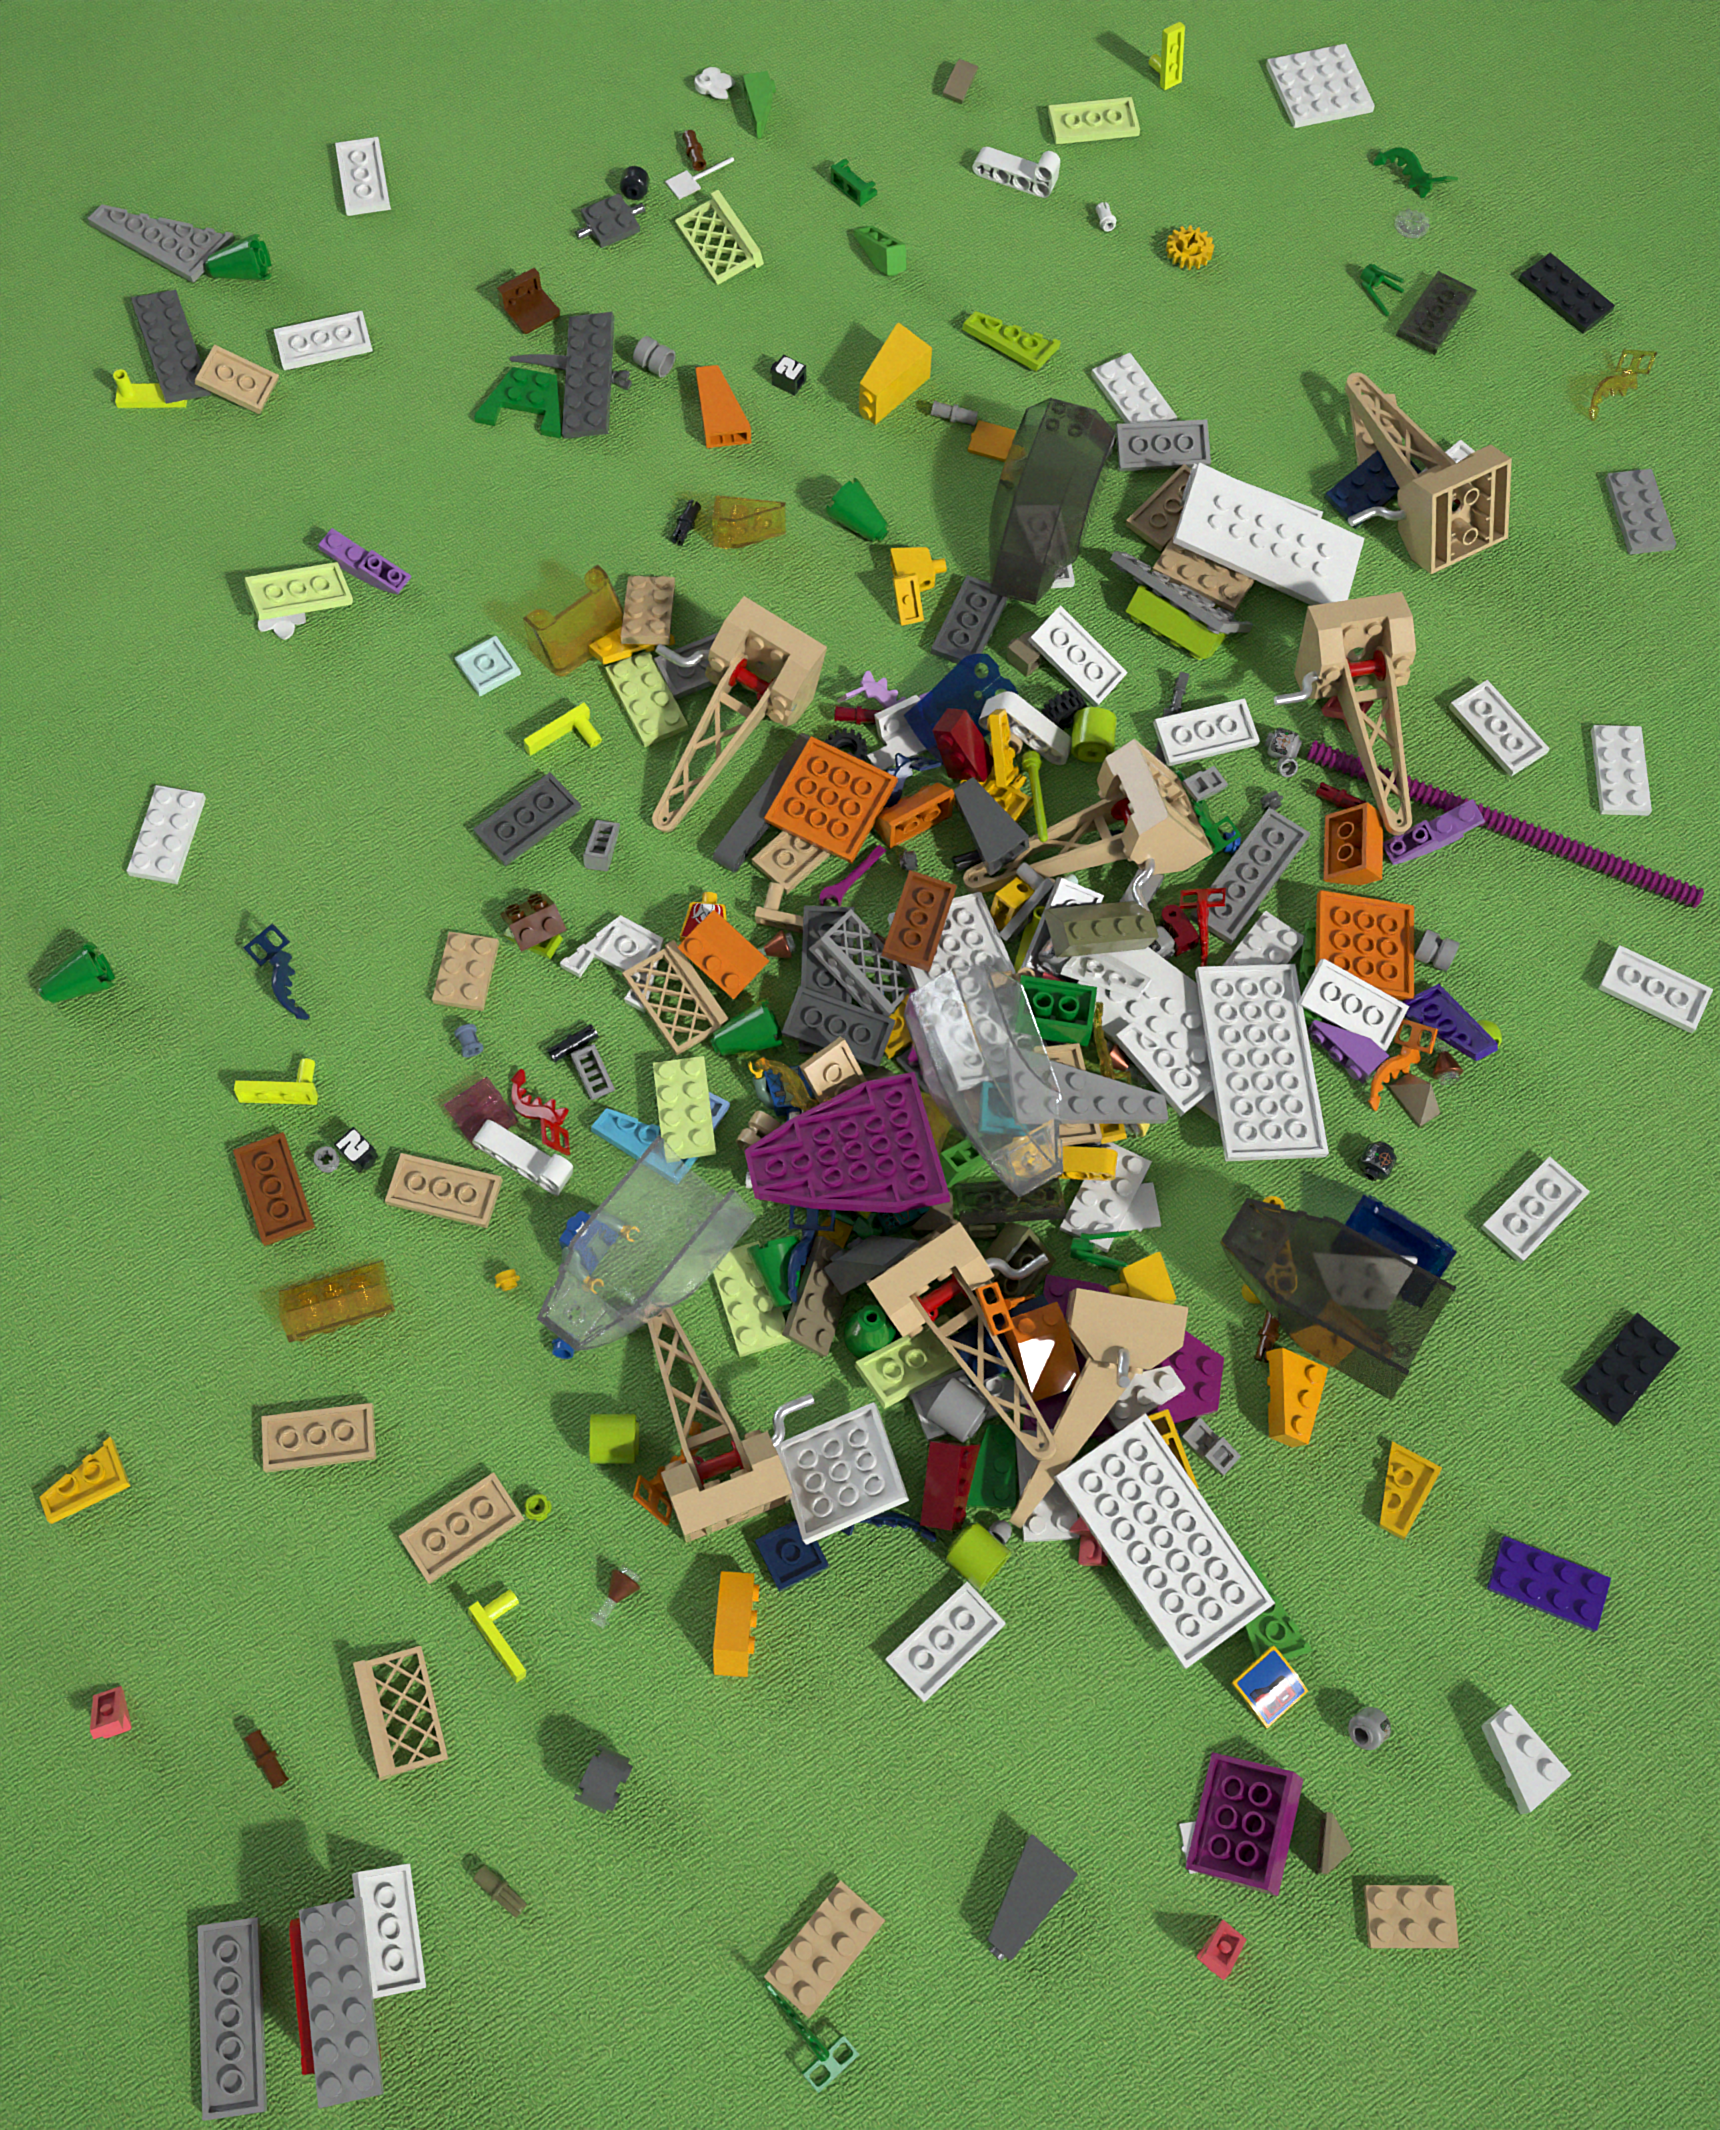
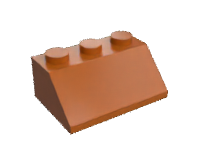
(915, 814)
(1353, 846)
(723, 954)

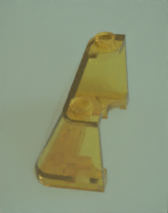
(564, 639)

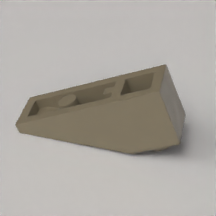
(1024, 655)

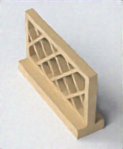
(696, 991)
(374, 1713)

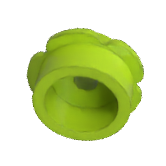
(532, 1502)

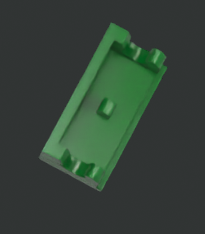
(851, 184)

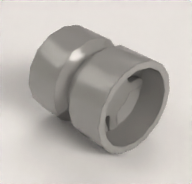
(654, 356)
(1436, 950)

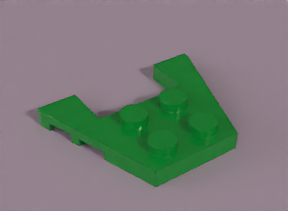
(526, 392)

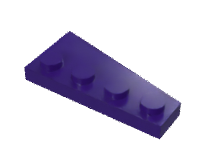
(1454, 1025)

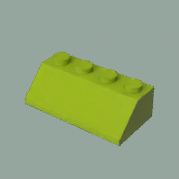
(1173, 623)

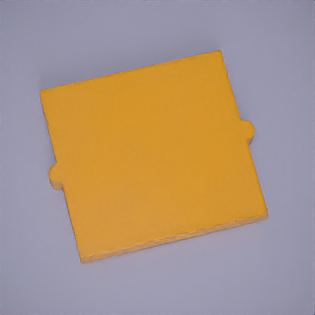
(991, 441)

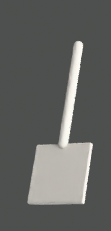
(685, 184)

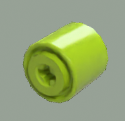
(1093, 734)
(613, 1439)
(977, 1555)

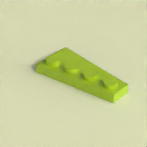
(1010, 340)

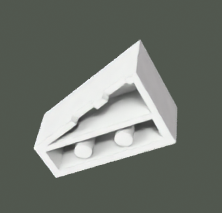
(1525, 1759)

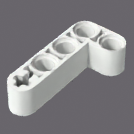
(1018, 172)
(1030, 726)
(522, 1157)

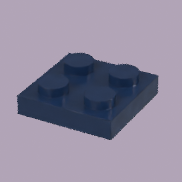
(789, 1557)

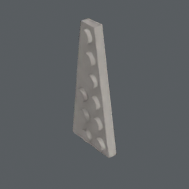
(165, 241)
(1181, 596)
(1101, 1100)

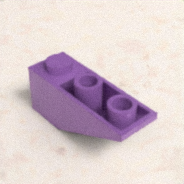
(1355, 1052)

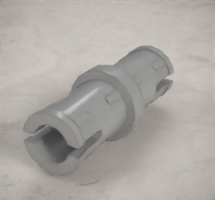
(954, 413)

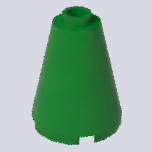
(241, 260)
(858, 511)
(78, 976)
(748, 1031)
(772, 1267)
(868, 1331)

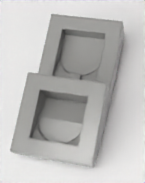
(1205, 784)
(1209, 1447)

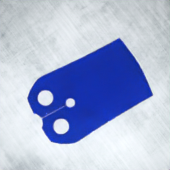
(956, 692)

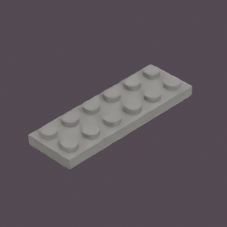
(1253, 873)
(340, 2002)
(231, 2019)

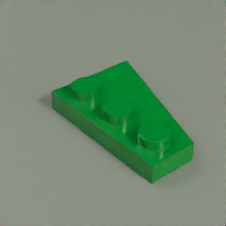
(995, 1470)

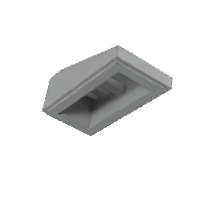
(598, 859)
(584, 1053)

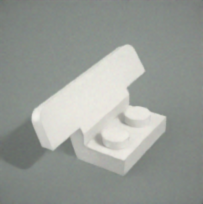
(895, 735)

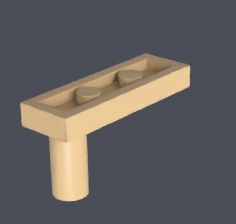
(772, 917)

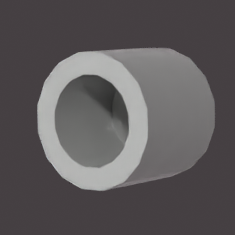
(959, 1410)

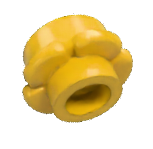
(507, 1280)

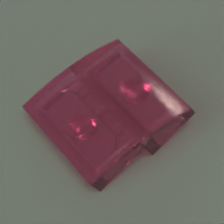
(476, 1106)

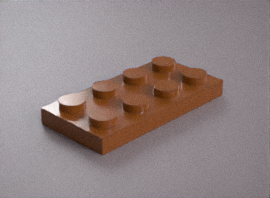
(919, 921)
(274, 1189)

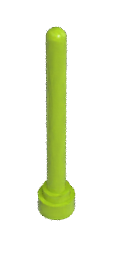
(1032, 763)

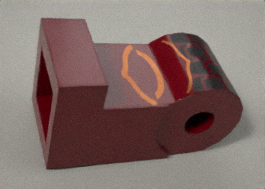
(1179, 928)

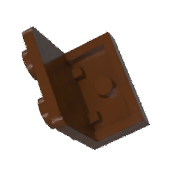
(527, 302)
(533, 920)

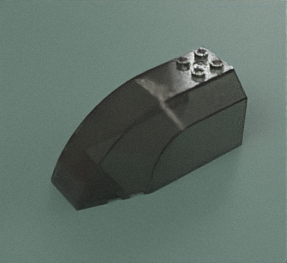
(1046, 497)
(1336, 1291)

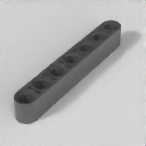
(751, 823)

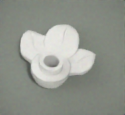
(713, 83)
(282, 626)

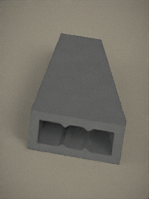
(990, 826)
(1030, 1895)

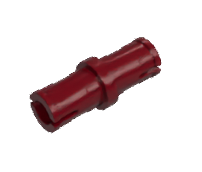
(855, 715)
(1338, 797)

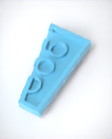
(628, 1133)

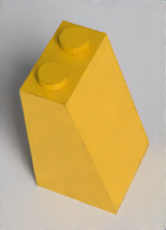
(894, 374)

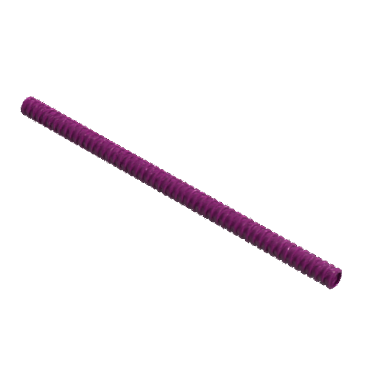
(1522, 830)

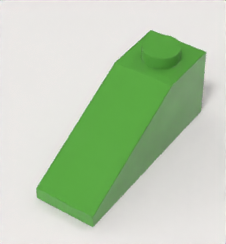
(759, 98)
(883, 250)
(959, 1163)

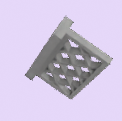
(853, 976)

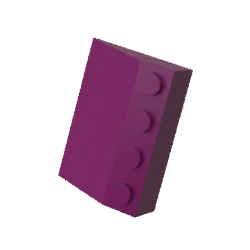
(1245, 1823)

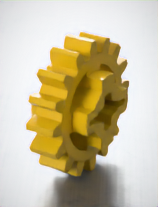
(1189, 247)

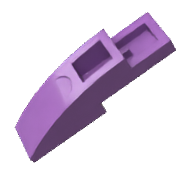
(363, 564)
(1434, 834)

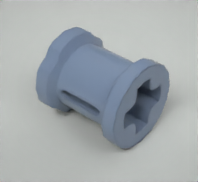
(468, 1040)

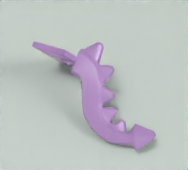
(876, 690)

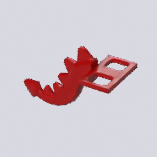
(1202, 914)
(546, 1113)

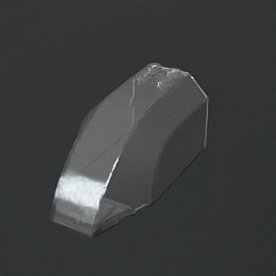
(990, 1071)
(642, 1251)

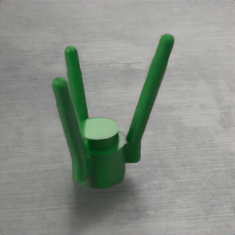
(1373, 276)
(1084, 1250)

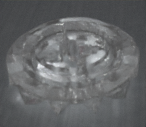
(1407, 228)

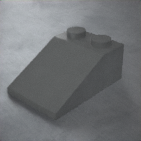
(866, 1260)

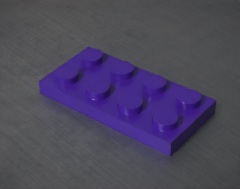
(1549, 1584)

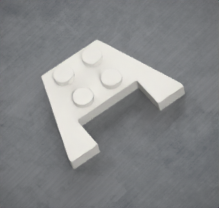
(622, 947)

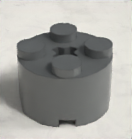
(603, 1779)

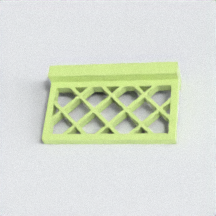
(736, 231)

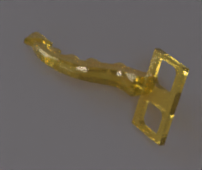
(1620, 382)
(1106, 1065)
(796, 1086)

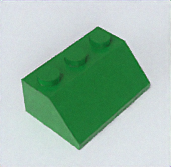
(1061, 1009)

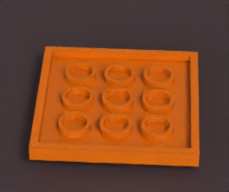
(831, 799)
(1368, 940)

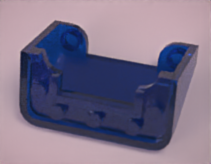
(1400, 1234)

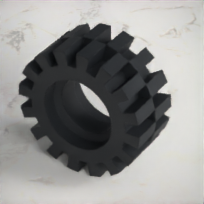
(1063, 707)
(849, 740)

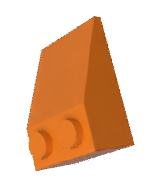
(1043, 1351)

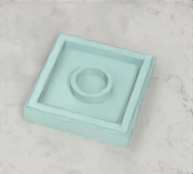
(487, 666)

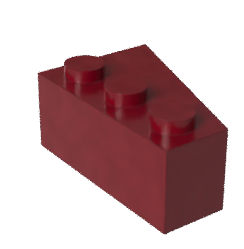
(962, 746)
(948, 1483)

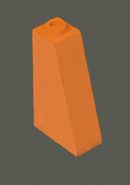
(720, 411)

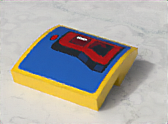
(1269, 1686)

